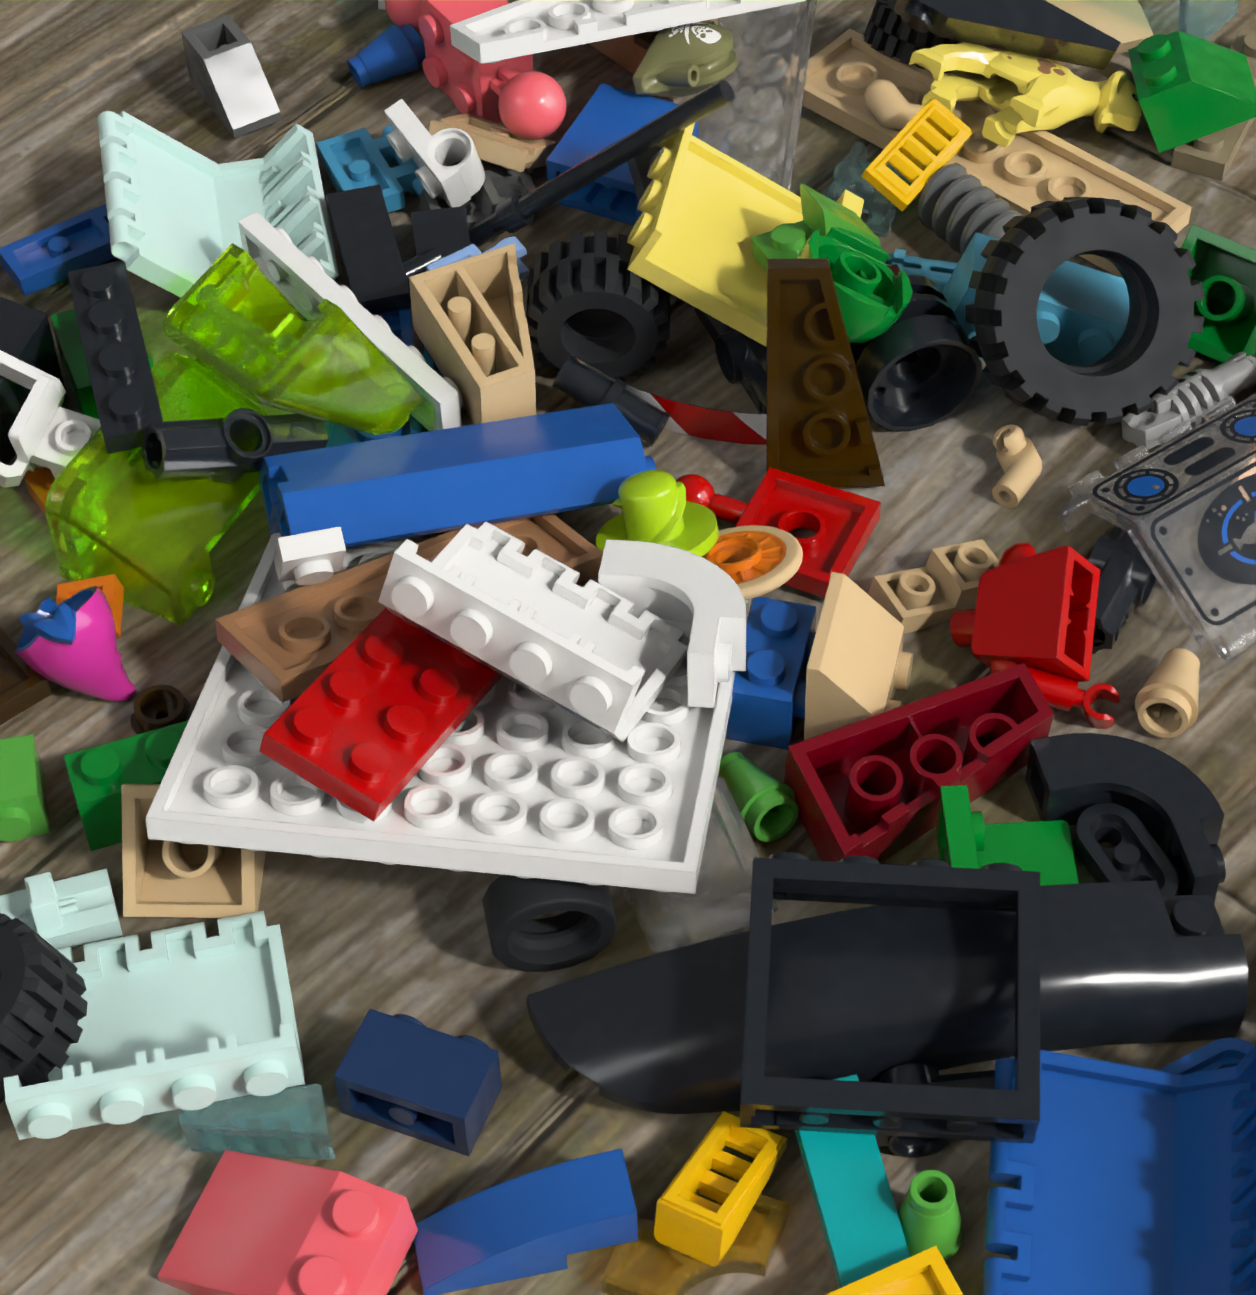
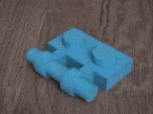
(360, 162)

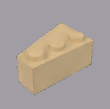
(478, 332)

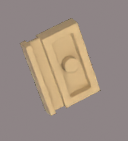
(497, 144)

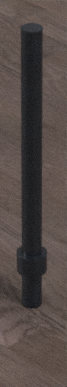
(519, 210)

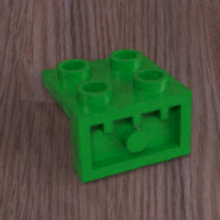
(1032, 846)

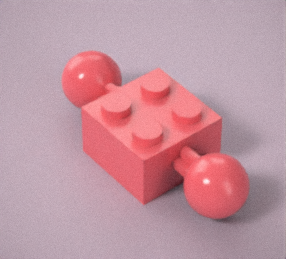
(502, 91)

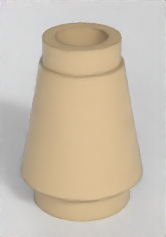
(1170, 695)

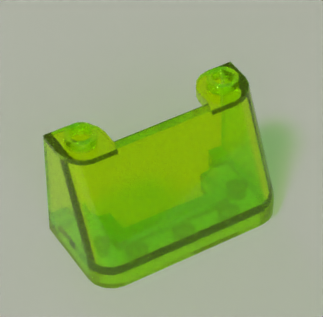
(272, 354)
(148, 530)

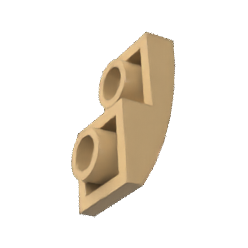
(939, 589)

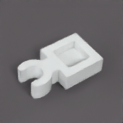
(309, 557)

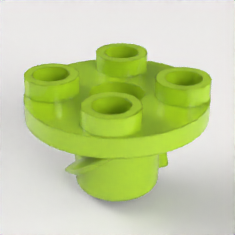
(658, 513)

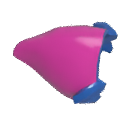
(76, 646)

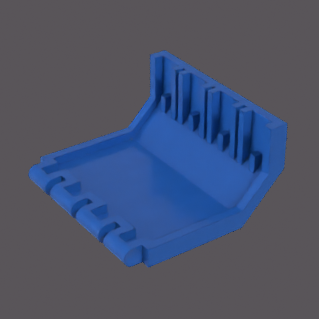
(1128, 1183)

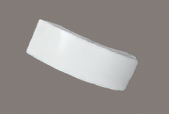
(691, 597)

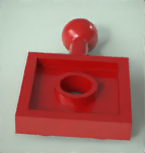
(793, 502)

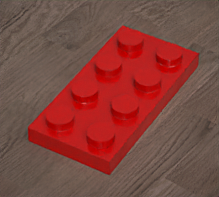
(378, 714)

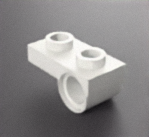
(435, 155)

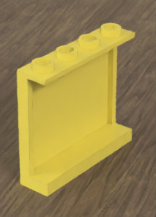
(701, 230)

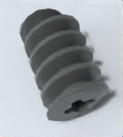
(959, 206)

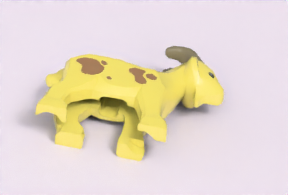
(1027, 90)

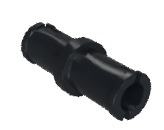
(595, 389)

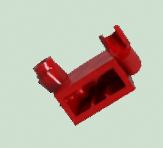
(1043, 616)

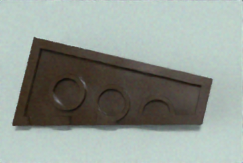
(812, 385)

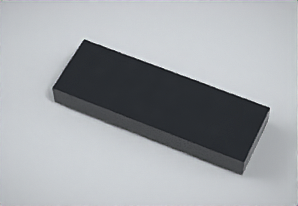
(369, 249)

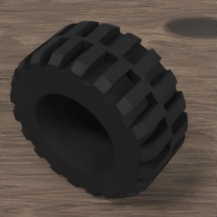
(1156, 325)

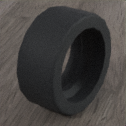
(550, 941)

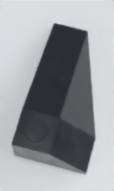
(1014, 26)

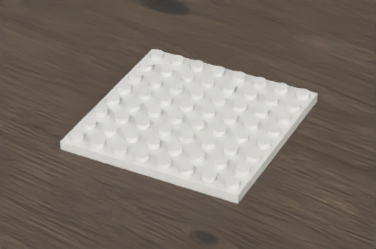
(504, 795)

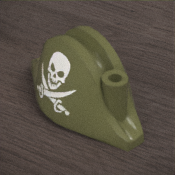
(686, 60)

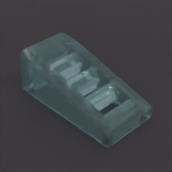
(277, 1125)

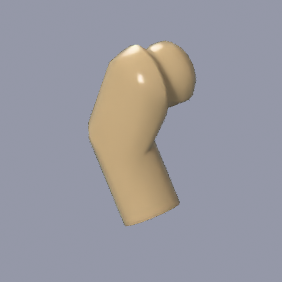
(889, 104)
(1019, 462)

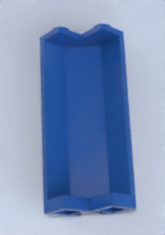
(454, 476)

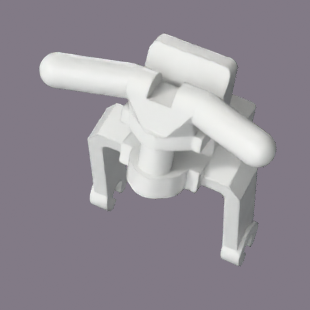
(42, 430)

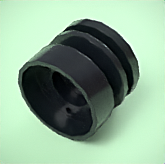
(920, 365)

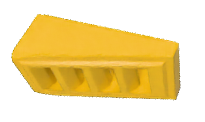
(928, 141)
(699, 1225)

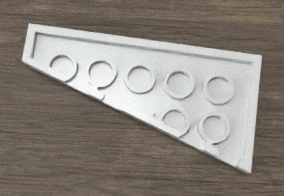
(549, 25)

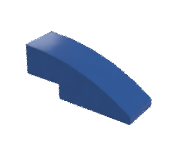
(528, 1224)

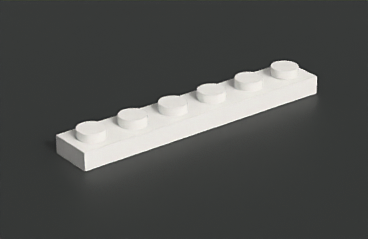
(307, 285)

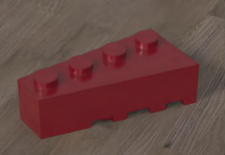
(881, 778)

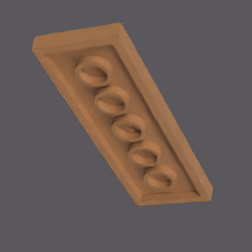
(304, 630)

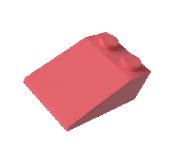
(289, 1232)

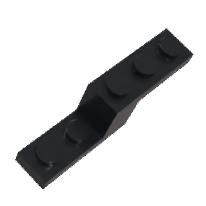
(115, 354)

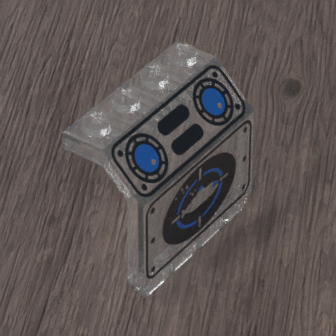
(1190, 519)

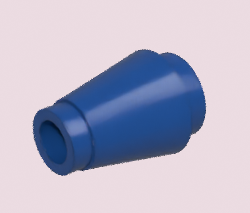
(388, 56)

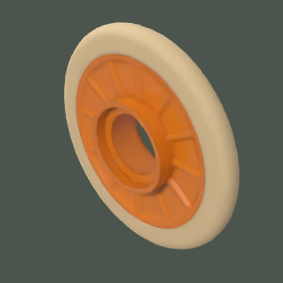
(756, 557)

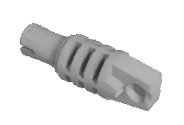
(1189, 399)

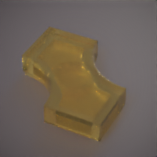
(656, 1269)

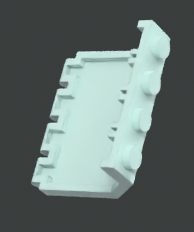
(181, 211)
(170, 1029)

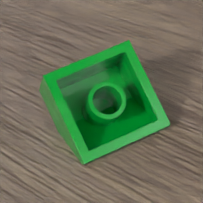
(1190, 87)
(1229, 294)

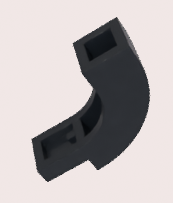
(1171, 801)

